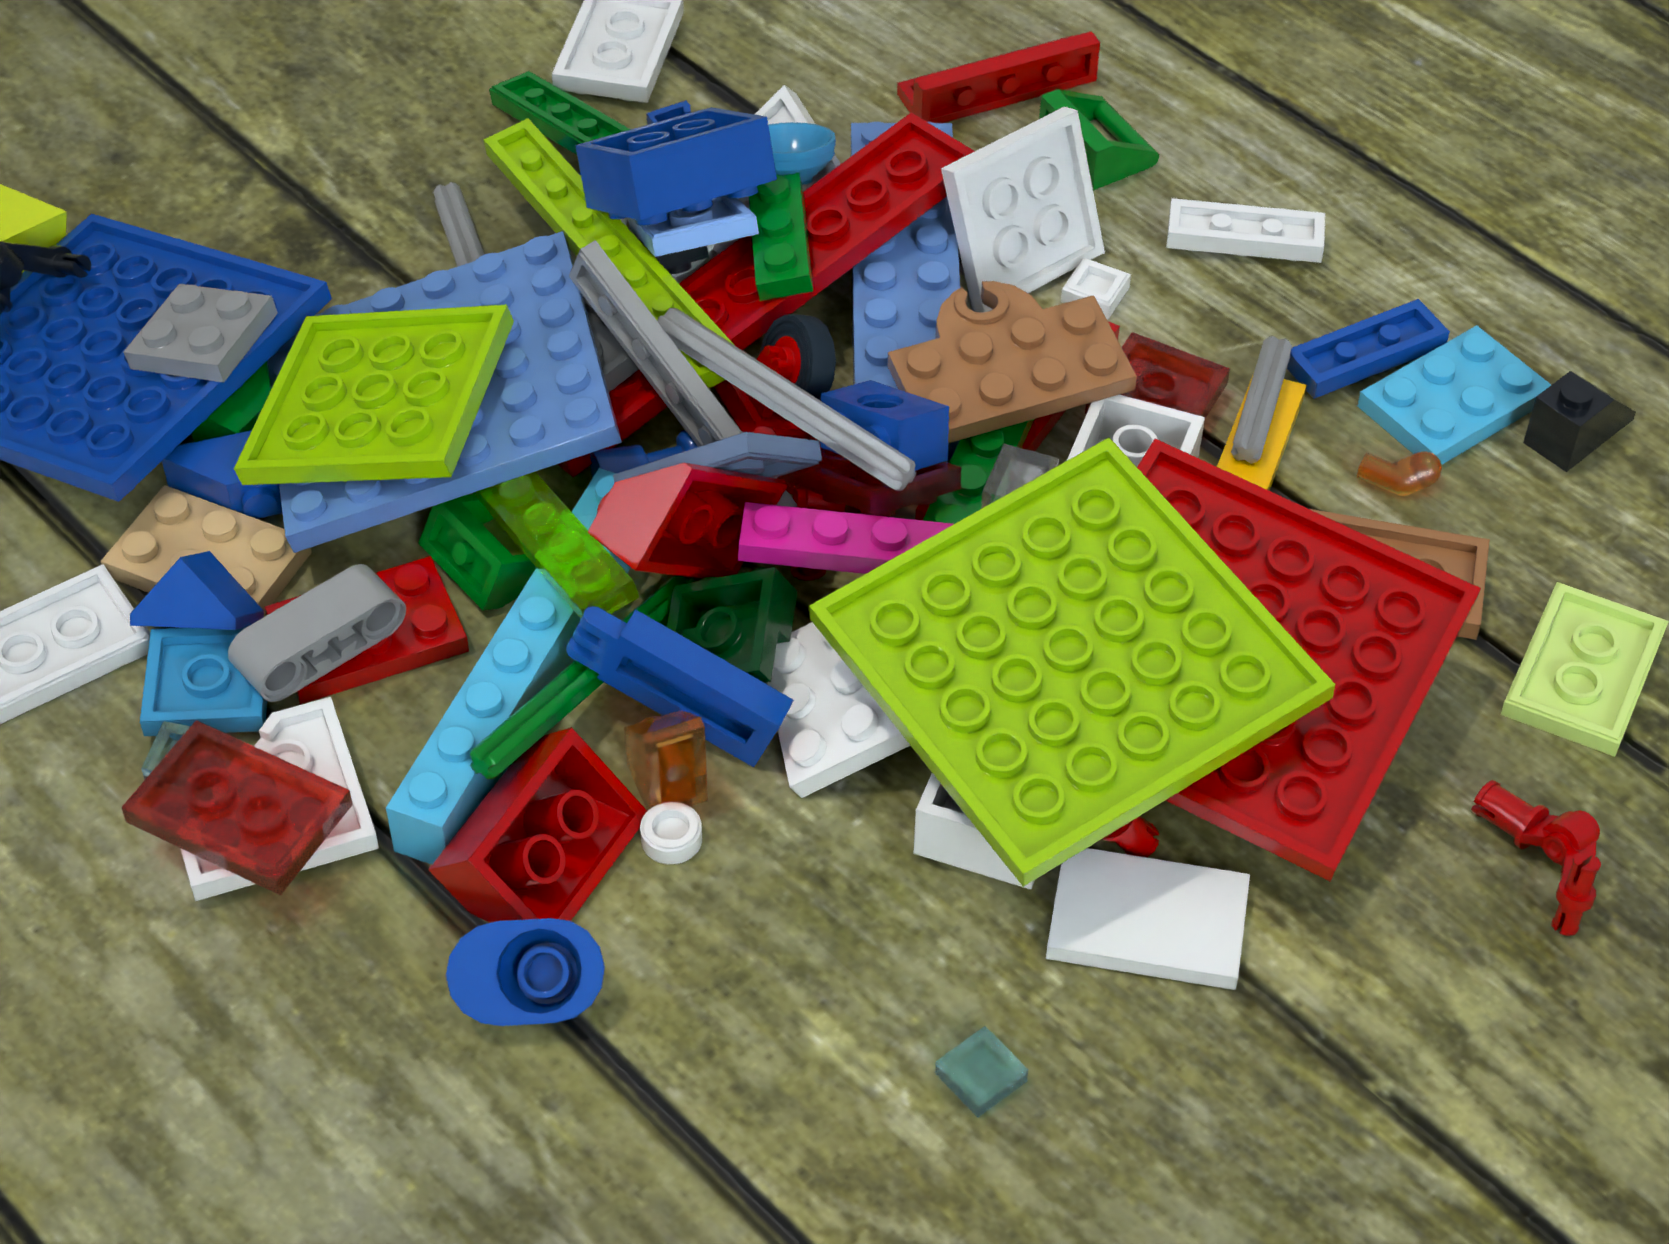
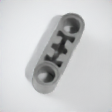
(316, 632)

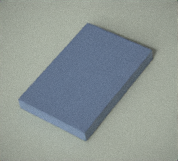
(743, 453)

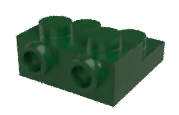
(737, 617)

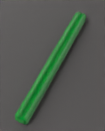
(555, 699)

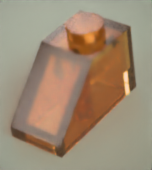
(668, 758)

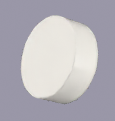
(671, 832)

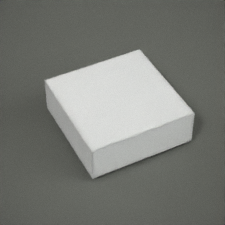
(1099, 280)

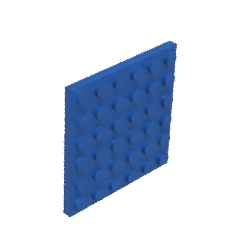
(64, 378)

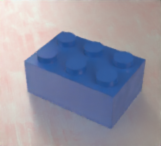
(677, 164)

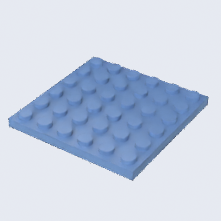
(538, 409)

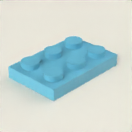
(1453, 395)

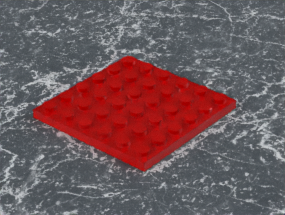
(1362, 615)

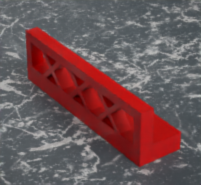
(1002, 79)

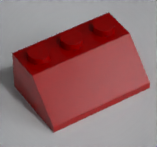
(681, 518)
(541, 835)

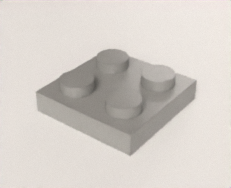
(201, 332)

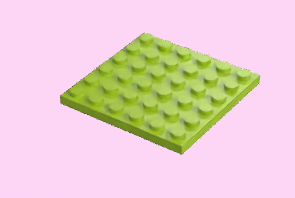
(1069, 658)

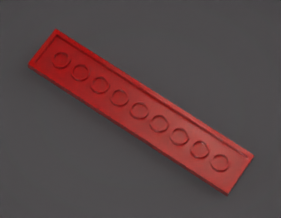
(846, 220)

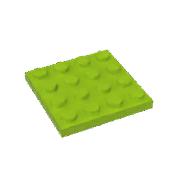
(376, 396)

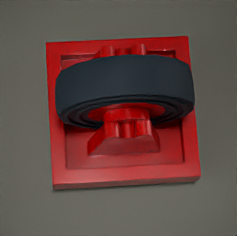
(800, 352)

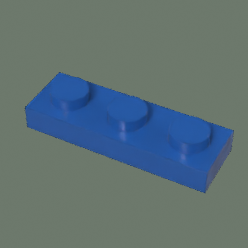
(1366, 348)

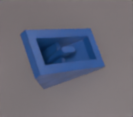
(197, 595)

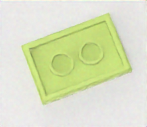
(1584, 668)

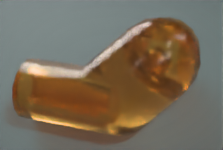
(1401, 476)

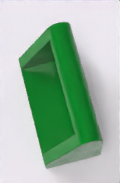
(1106, 159)
(472, 554)

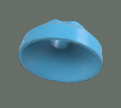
(801, 148)

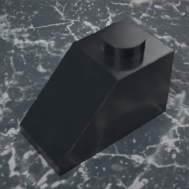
(1574, 420)

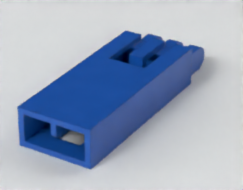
(678, 675)

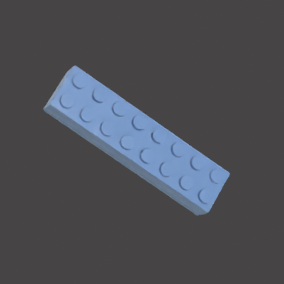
(901, 282)

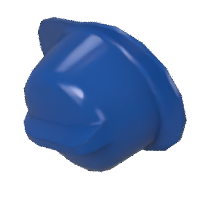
(525, 972)

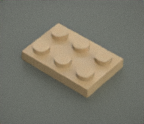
(186, 525)

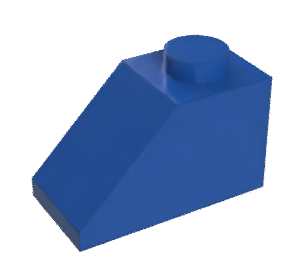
(208, 473)

